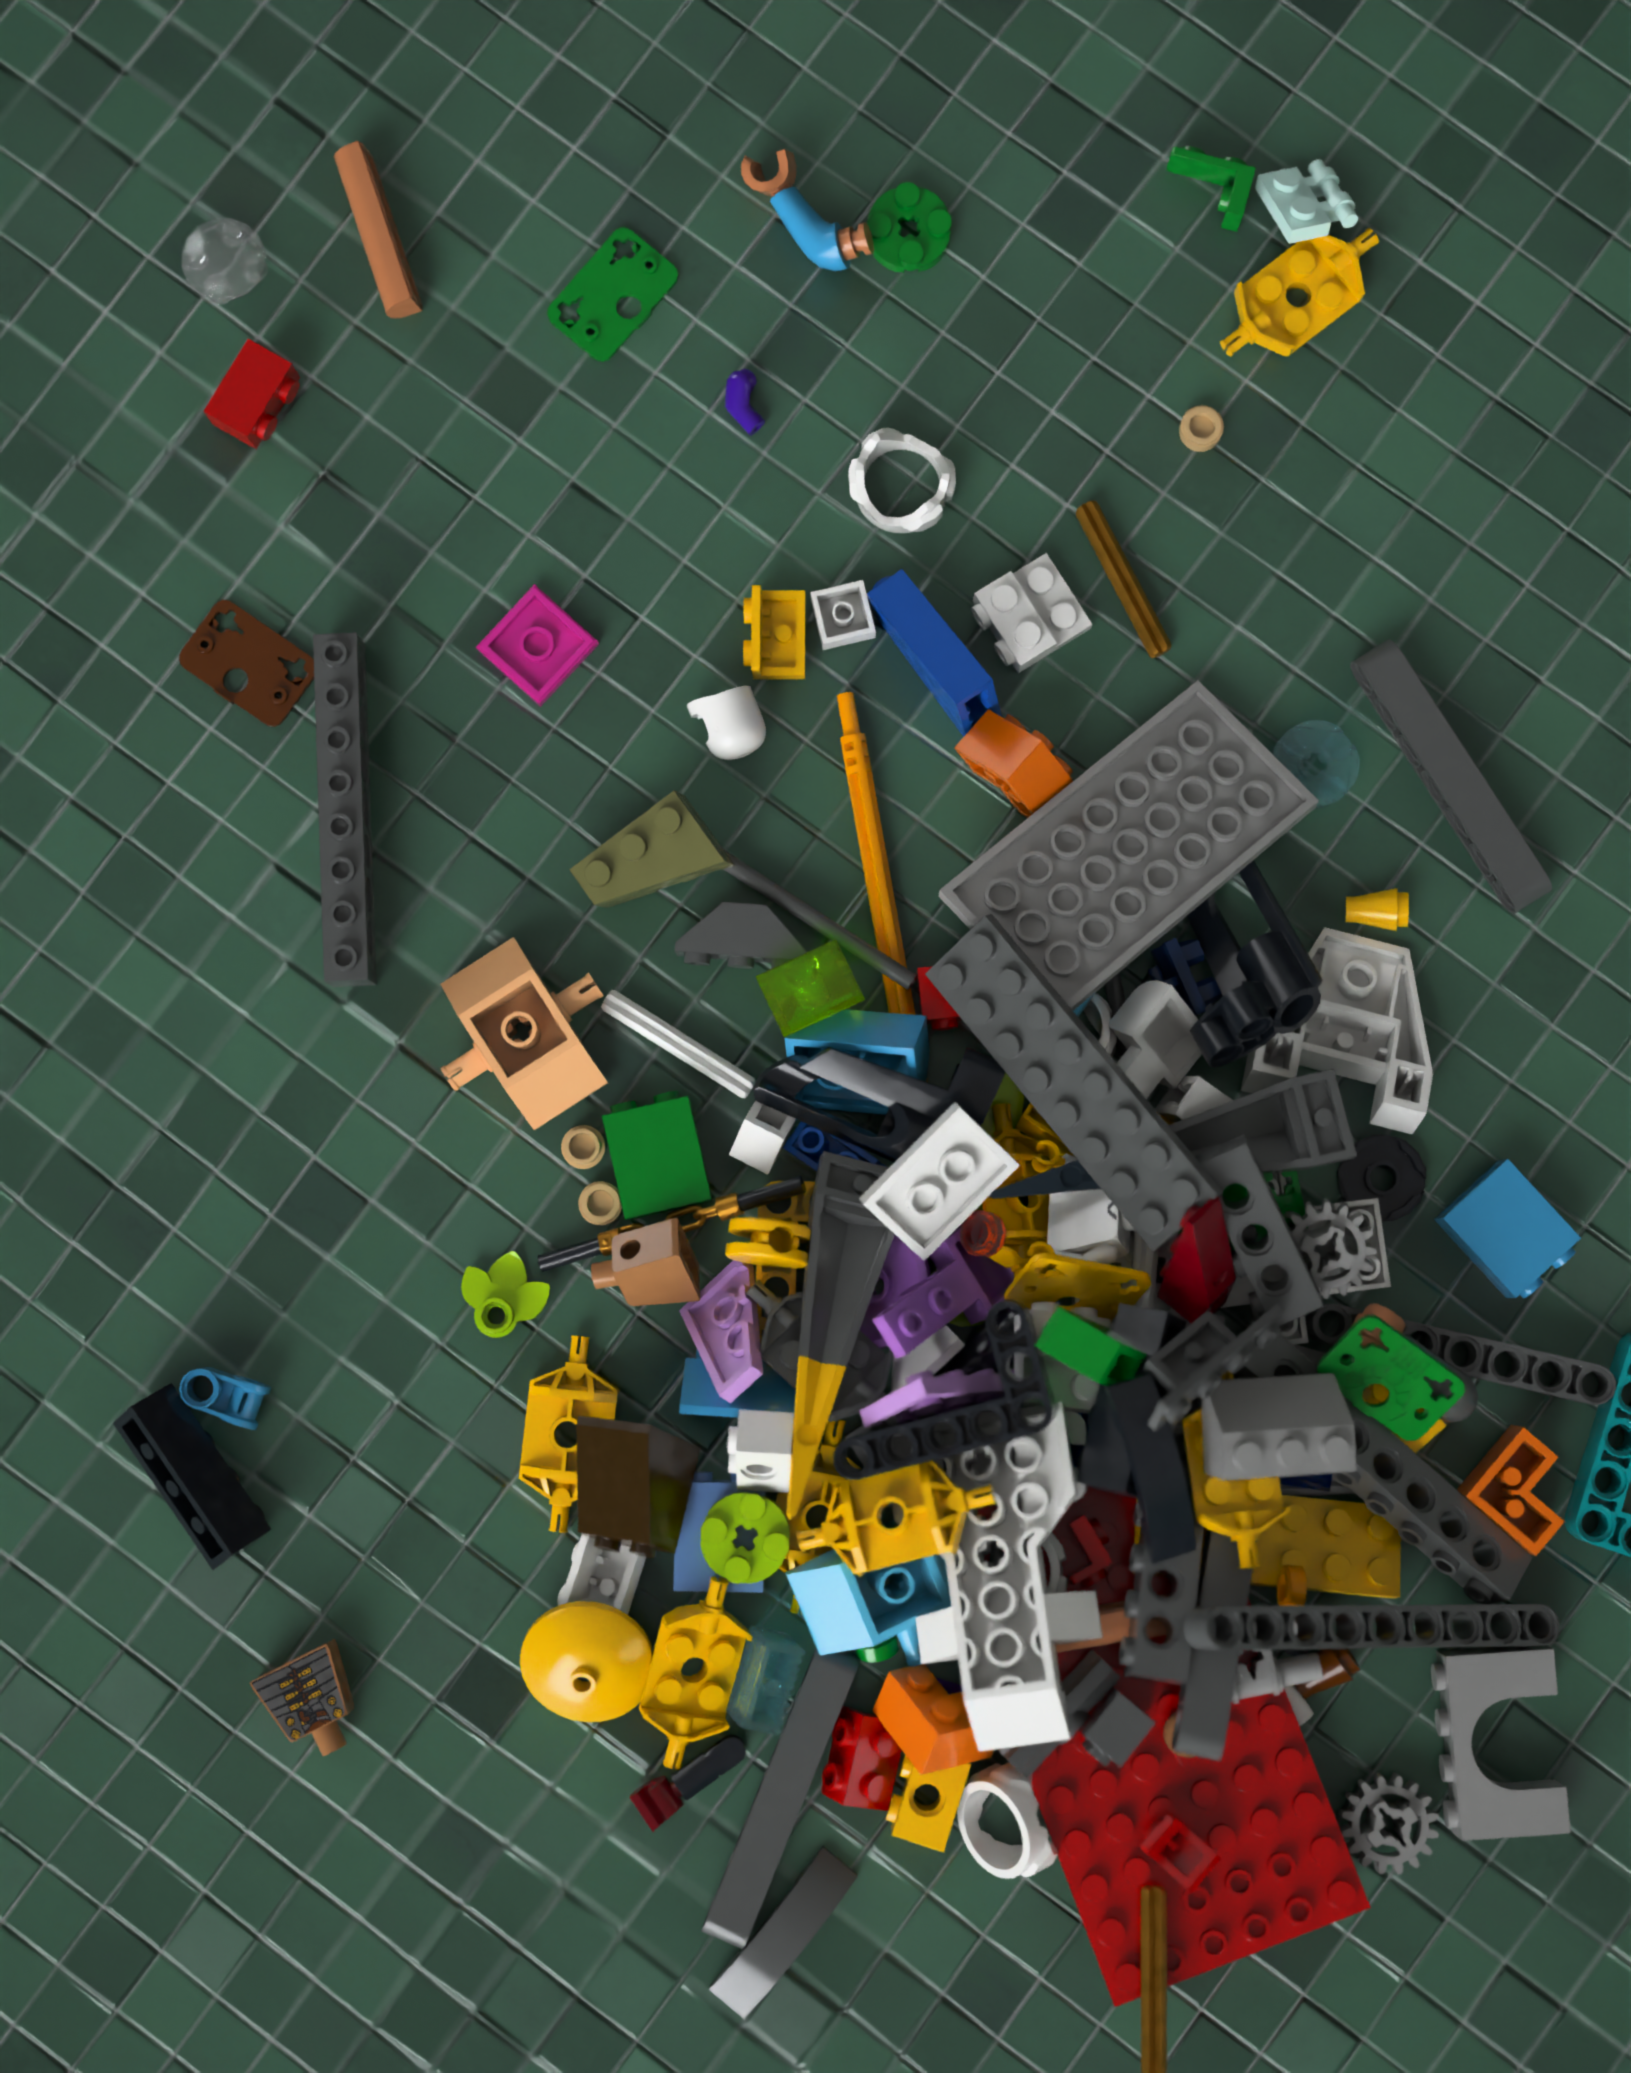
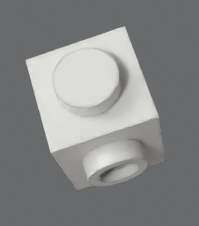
(759, 1142)

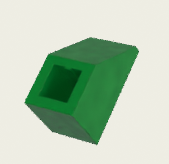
(1089, 1348)

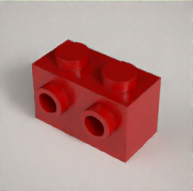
(253, 394)

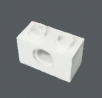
(761, 1450)

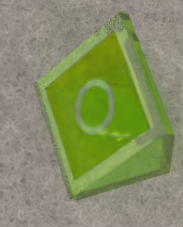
(809, 988)

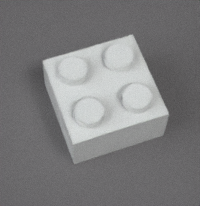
(843, 615)

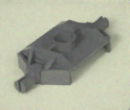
(779, 1348)

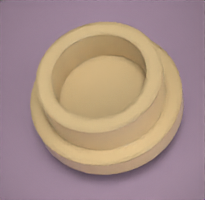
(583, 1147)

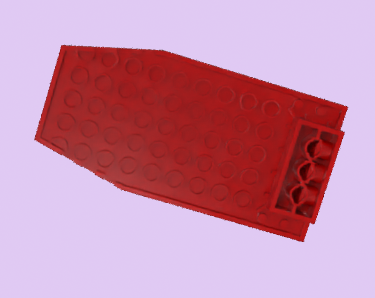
(1256, 1808)

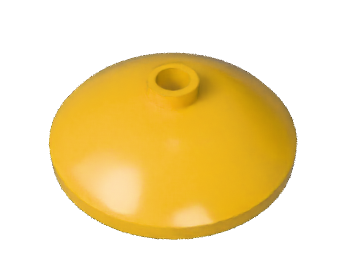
(588, 1643)

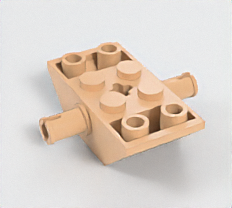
(547, 1069)

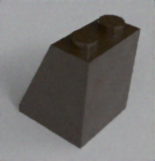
(632, 1485)

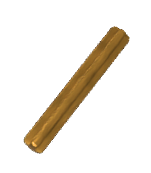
(1123, 579)
(1153, 1979)

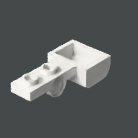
(1157, 1035)

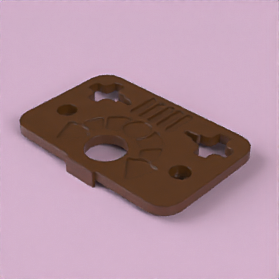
(254, 652)

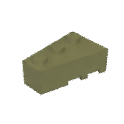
(651, 853)

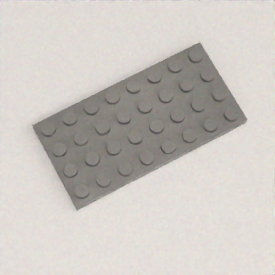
(1133, 844)

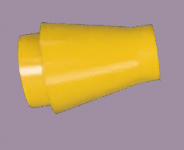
(1379, 909)

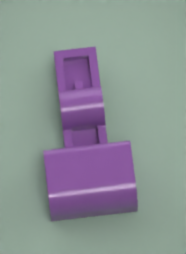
(959, 1285)

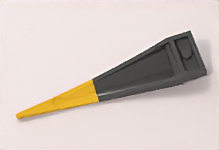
(839, 1280)

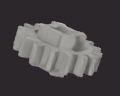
(1344, 1256)
(1372, 1831)

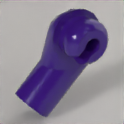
(738, 400)

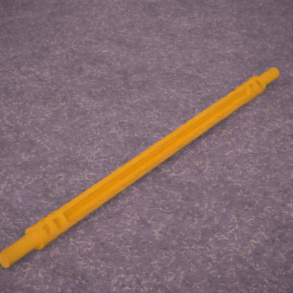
(873, 850)

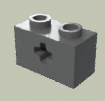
(1115, 1729)

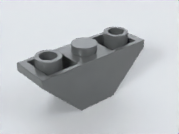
(741, 936)

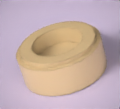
(1201, 428)
(600, 1203)

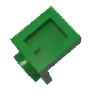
(1227, 172)

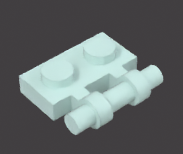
(1294, 201)

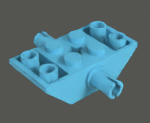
(860, 1611)

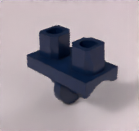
(1173, 968)

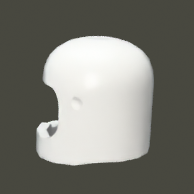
(731, 721)

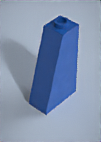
(934, 651)

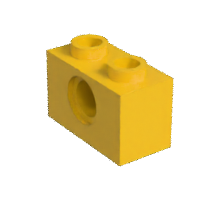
(927, 1823)

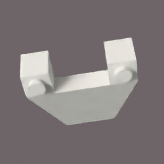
(1362, 1029)

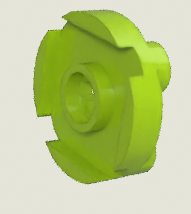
(719, 1531)

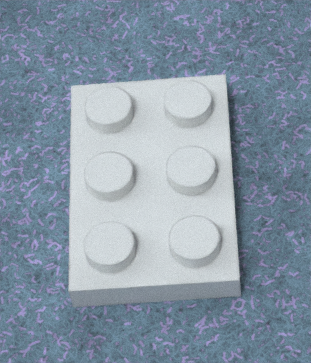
(939, 1181)

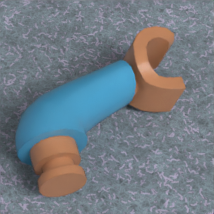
(819, 240)

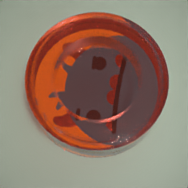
(983, 1233)

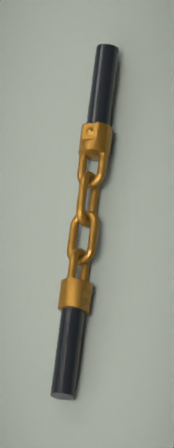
(724, 1207)

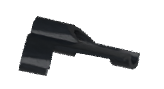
(1264, 985)
(911, 1101)

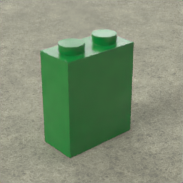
(656, 1156)

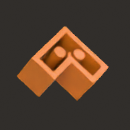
(1014, 761)
(1503, 1486)
(927, 1720)

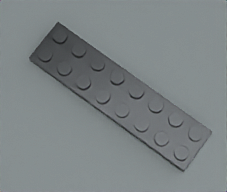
(1072, 1082)

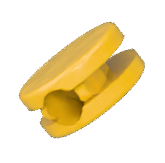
(771, 1242)

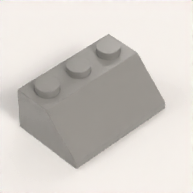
(1277, 1427)

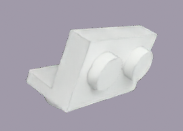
(602, 1576)

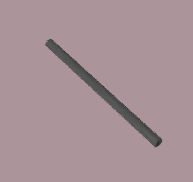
(821, 923)

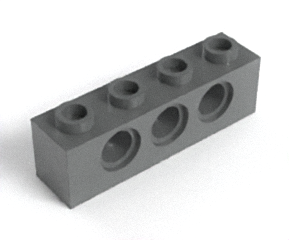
(1297, 1289)

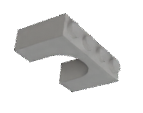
(1469, 1685)

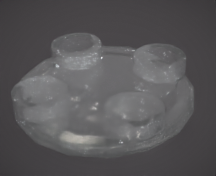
(224, 260)

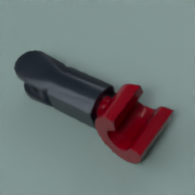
(661, 1799)

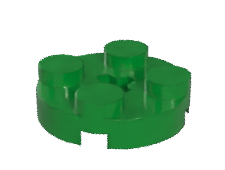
(916, 205)

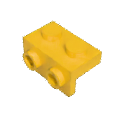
(777, 633)

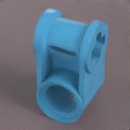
(227, 1396)

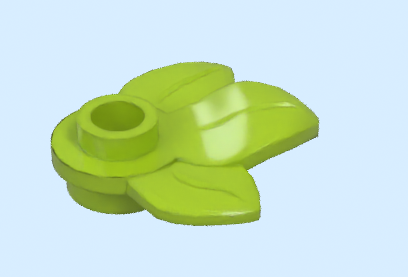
(504, 1288)

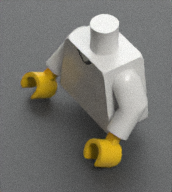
(1080, 1222)

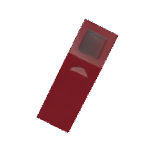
(1201, 1265)

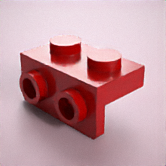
(861, 1762)

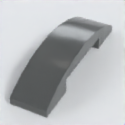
(784, 1933)

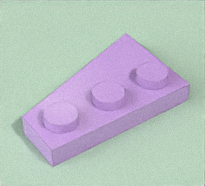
(727, 1330)

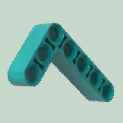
(1600, 1454)

